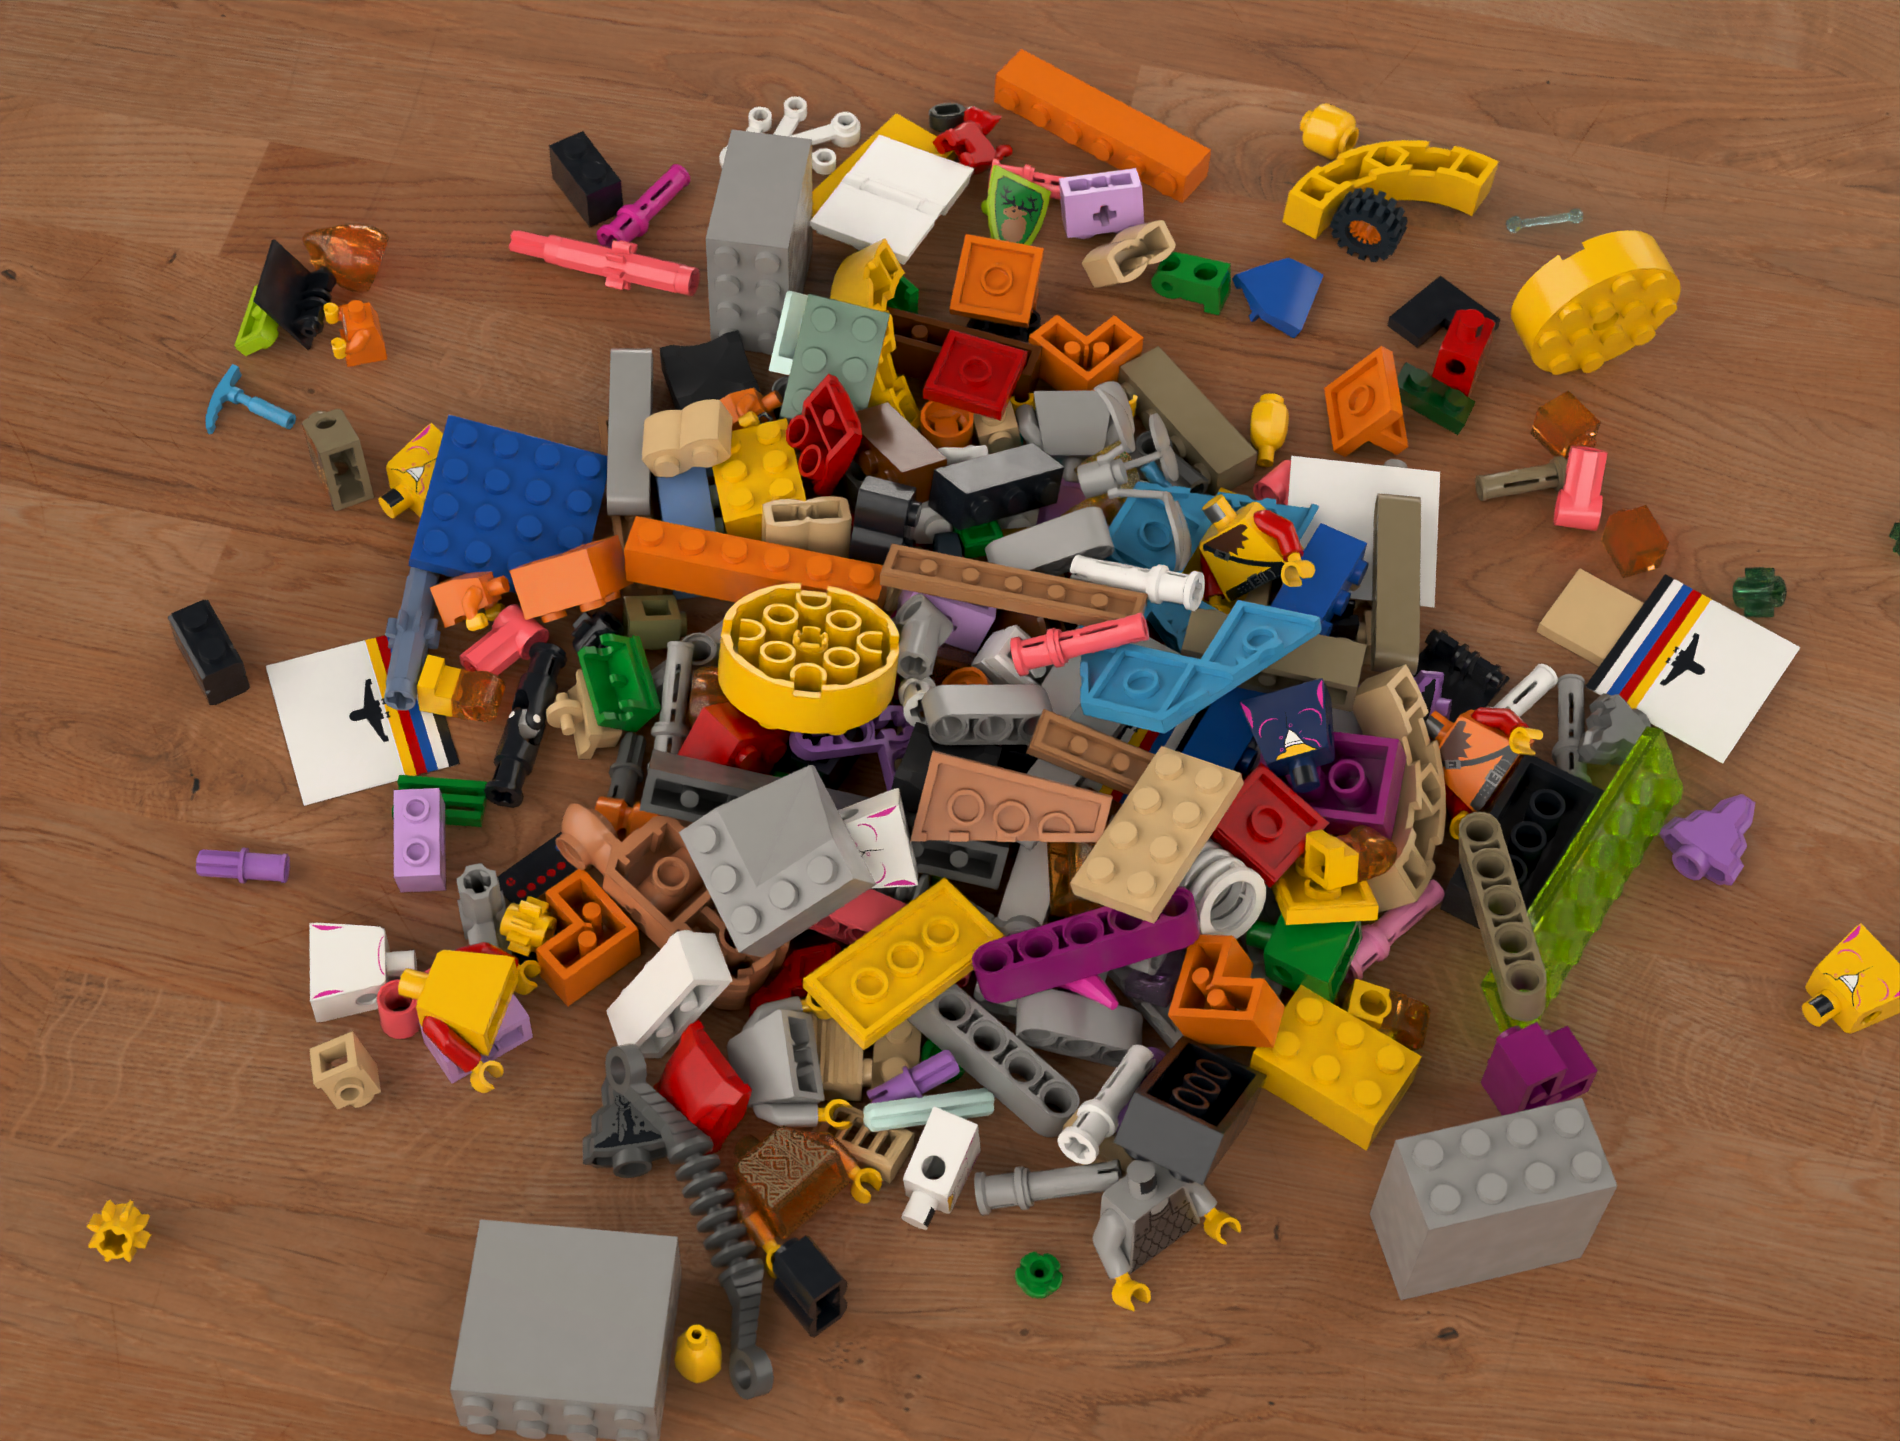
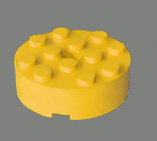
(1595, 302)
(808, 659)

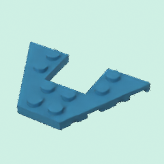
(1145, 539)
(1166, 688)

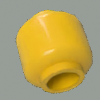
(1329, 131)

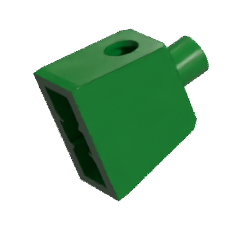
(1307, 953)

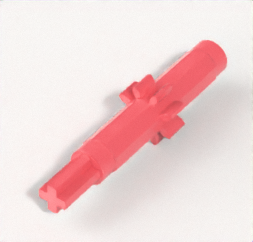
(618, 263)

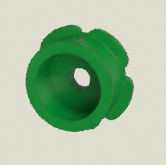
(1039, 1286)

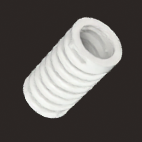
(1224, 892)

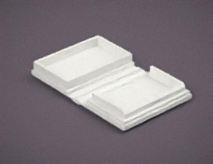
(891, 196)

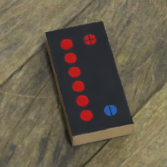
(535, 873)

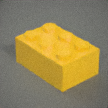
(756, 473)
(1336, 1067)

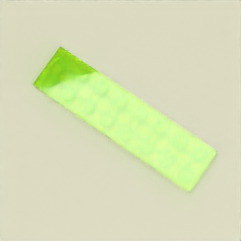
(1597, 865)

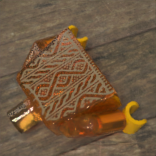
(790, 1179)

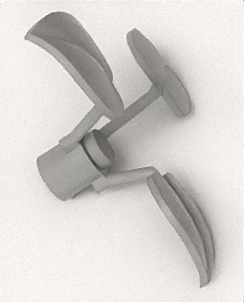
(1108, 474)

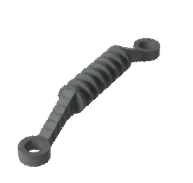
(749, 1364)

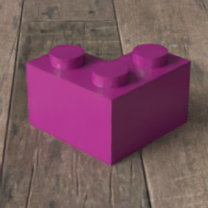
(1536, 1069)

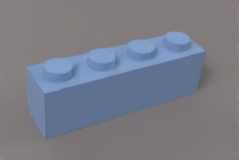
(689, 502)

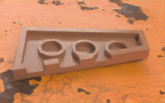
(991, 803)

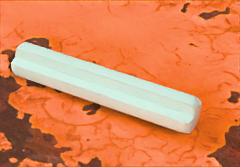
(916, 1110)

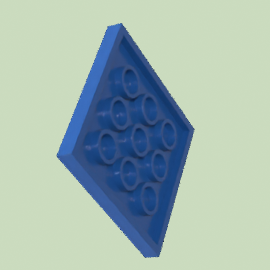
(505, 501)

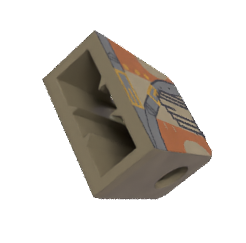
(331, 441)

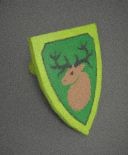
(1014, 207)

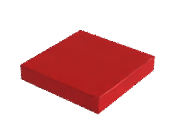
(975, 374)
(1267, 825)

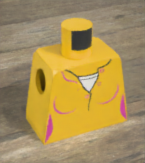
(411, 473)
(1854, 984)

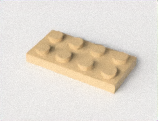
(1157, 834)

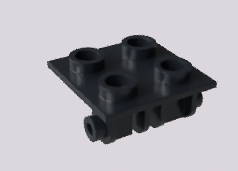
(294, 294)
(1467, 678)

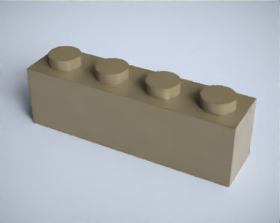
(1192, 421)
(1325, 657)

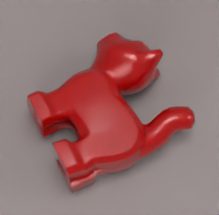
(970, 142)

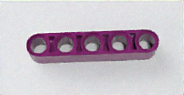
(1081, 948)

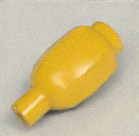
(1268, 427)
(698, 1354)

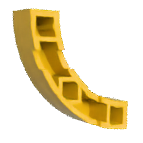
(1399, 169)
(870, 281)

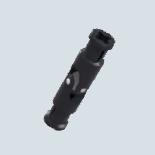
(527, 720)

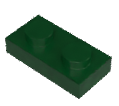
(1433, 398)

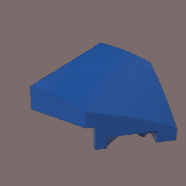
(1280, 293)

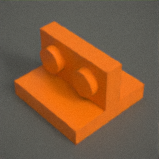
(997, 281)
(1367, 406)

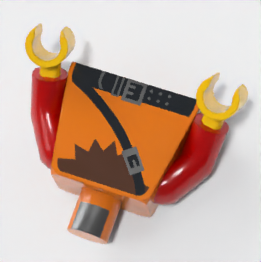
(1479, 756)

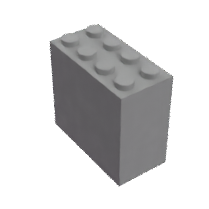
(759, 235)
(1491, 1198)
(567, 1332)

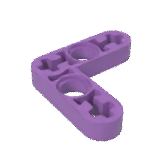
(886, 743)

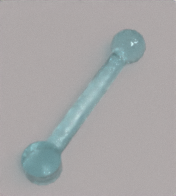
(1515, 223)

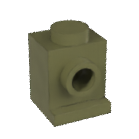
(654, 620)

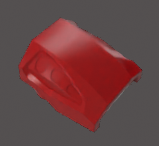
(825, 435)
(704, 1086)

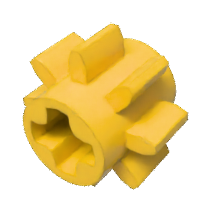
(527, 925)
(119, 1231)

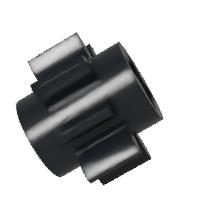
(590, 627)

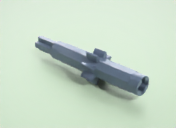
(410, 638)

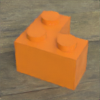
(1080, 361)
(579, 576)
(592, 939)
(1220, 1001)

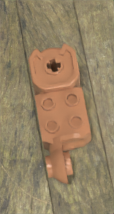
(661, 890)

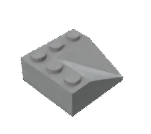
(777, 861)

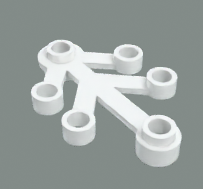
(842, 131)

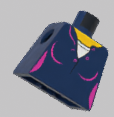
(1294, 731)

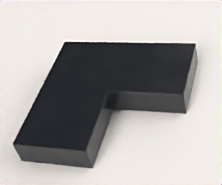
(1432, 310)

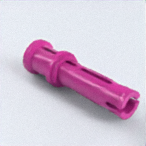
(634, 219)

